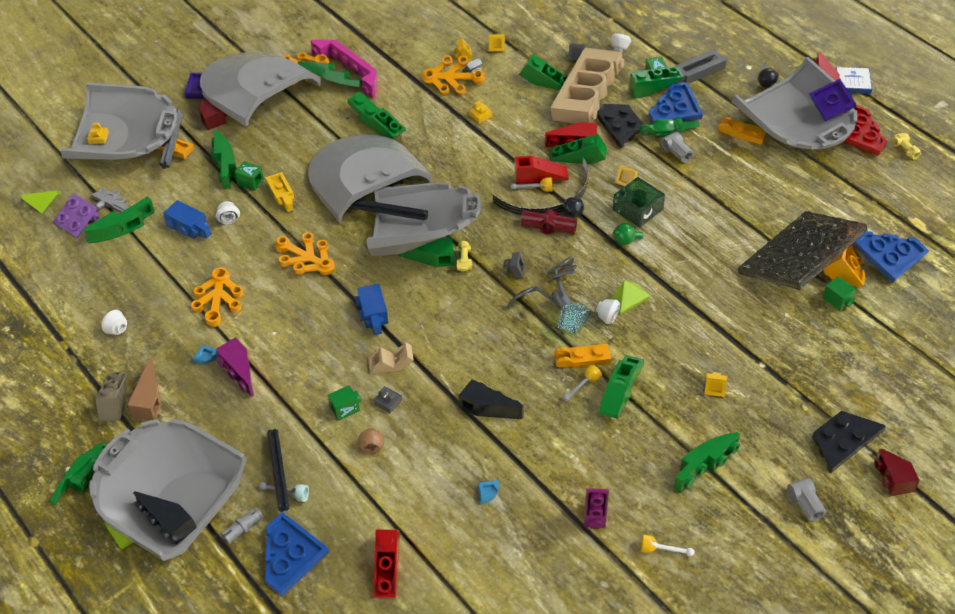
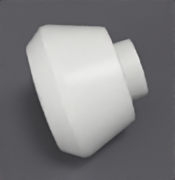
(620, 42)
(227, 213)
(608, 310)
(114, 322)

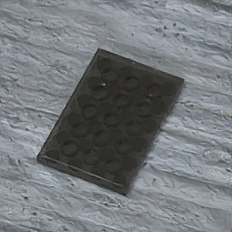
(802, 249)

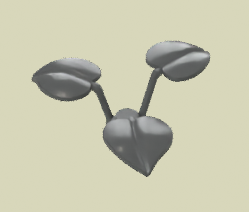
(560, 296)

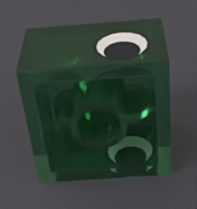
(638, 202)

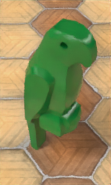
(665, 127)
(79, 473)

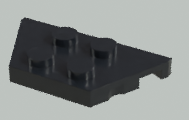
(619, 122)
(844, 437)

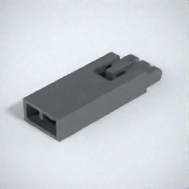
(701, 66)

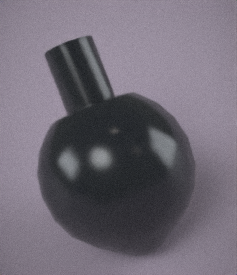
(767, 77)
(573, 207)

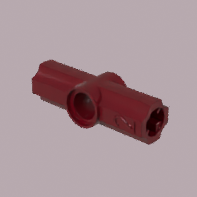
(549, 222)

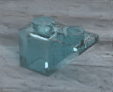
(573, 317)

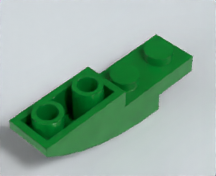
(375, 118)
(224, 158)
(117, 225)
(619, 386)
(706, 455)

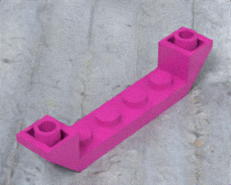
(349, 59)

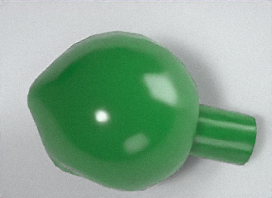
(625, 234)

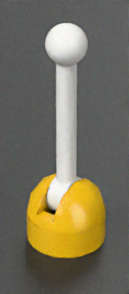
(649, 545)

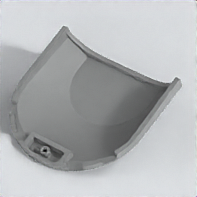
(247, 79)
(791, 115)
(134, 117)
(358, 167)
(447, 210)
(169, 463)

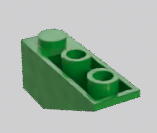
(542, 73)
(651, 81)
(590, 148)
(436, 253)

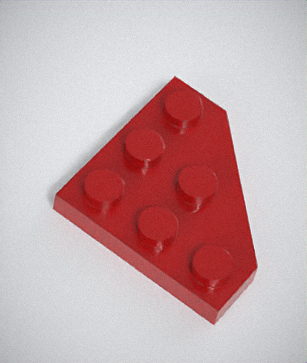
(866, 133)

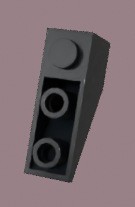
(486, 402)
(170, 516)

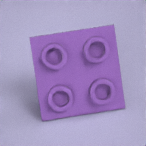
(76, 215)

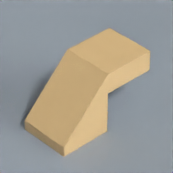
(386, 361)

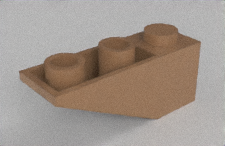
(146, 396)

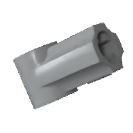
(675, 144)
(805, 495)

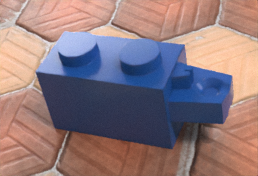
(186, 220)
(372, 307)

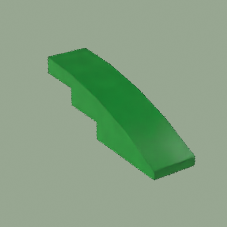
(327, 71)

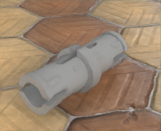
(241, 525)

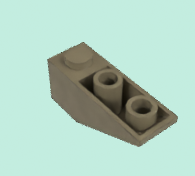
(112, 396)

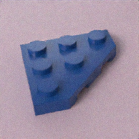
(677, 103)
(889, 253)
(290, 553)

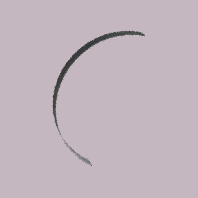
(519, 210)

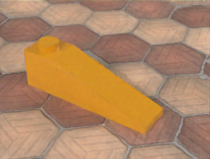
(847, 267)

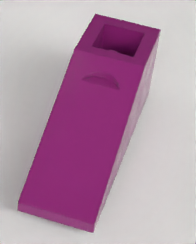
(235, 360)
(595, 508)

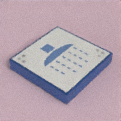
(856, 79)

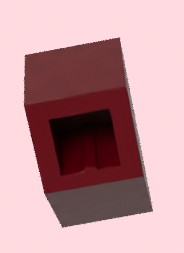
(211, 115)
(896, 473)

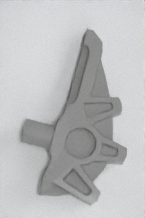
(109, 199)

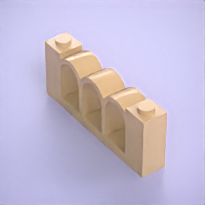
(586, 85)

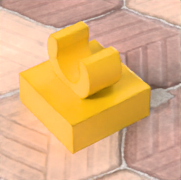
(496, 42)
(463, 49)
(480, 112)
(97, 134)
(625, 175)
(715, 384)

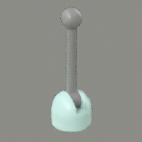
(299, 492)

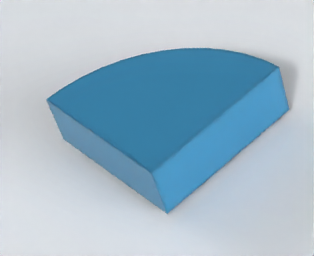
(205, 355)
(488, 491)

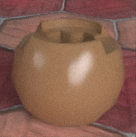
(370, 441)

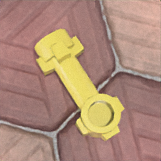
(903, 139)
(464, 263)

